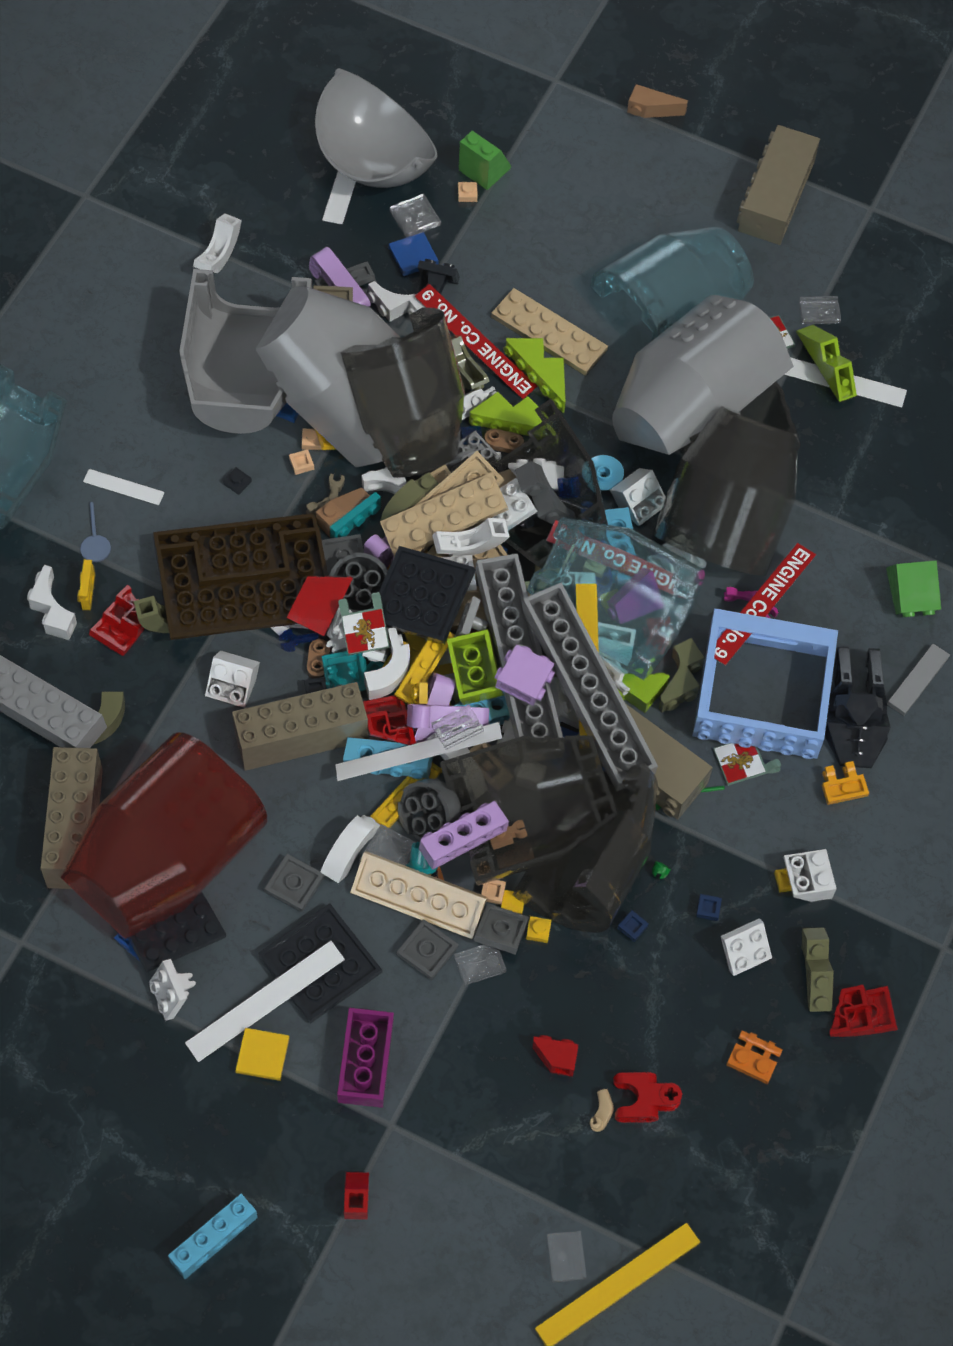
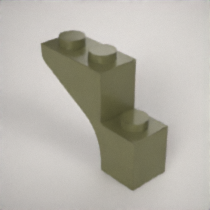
(471, 372)
(683, 685)
(818, 969)

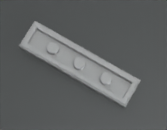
(918, 679)

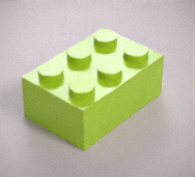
(474, 666)

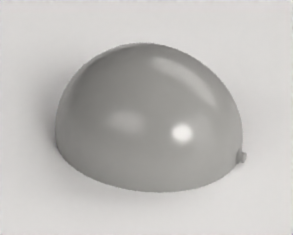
(370, 134)

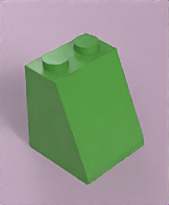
(481, 160)
(915, 588)

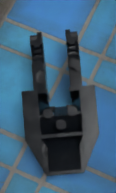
(857, 721)

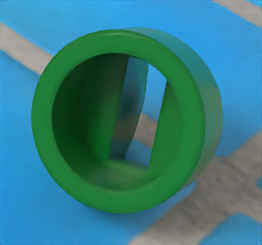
(660, 868)

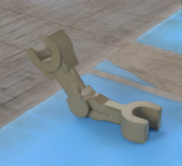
(335, 487)

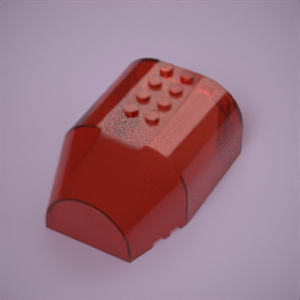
(163, 835)

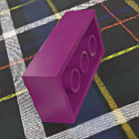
(365, 1057)

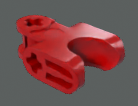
(650, 1097)

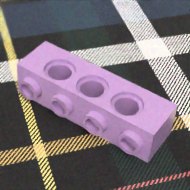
(439, 854)

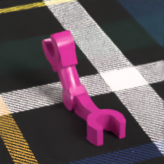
(732, 594)

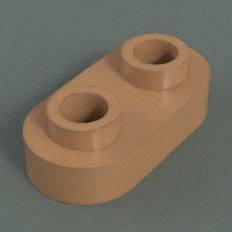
(503, 442)
(315, 658)

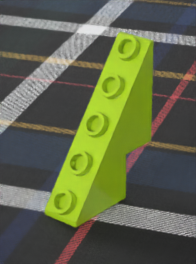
(825, 353)
(544, 372)
(501, 415)
(644, 692)

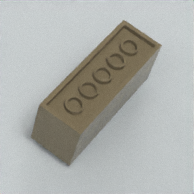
(777, 184)
(300, 725)
(679, 771)
(71, 802)

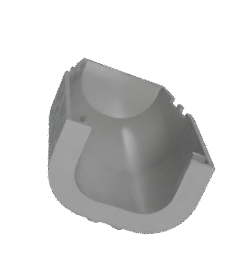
(306, 358)
(220, 359)
(706, 360)

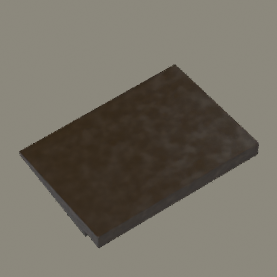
(236, 573)

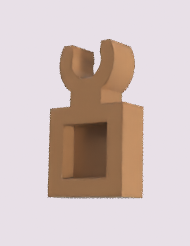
(506, 837)

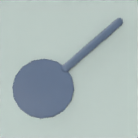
(95, 546)

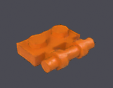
(752, 1063)

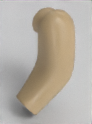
(604, 1111)

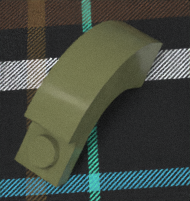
(409, 495)
(151, 615)
(113, 711)

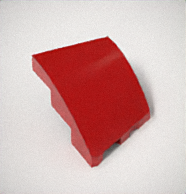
(318, 602)
(119, 623)
(389, 720)
(863, 1012)

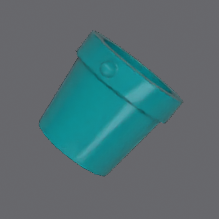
(418, 861)

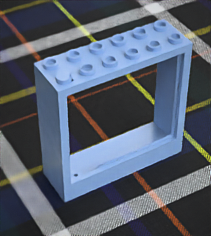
(759, 733)

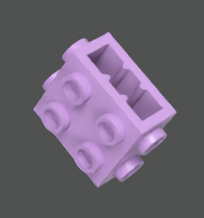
(525, 674)

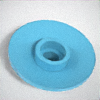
(611, 469)

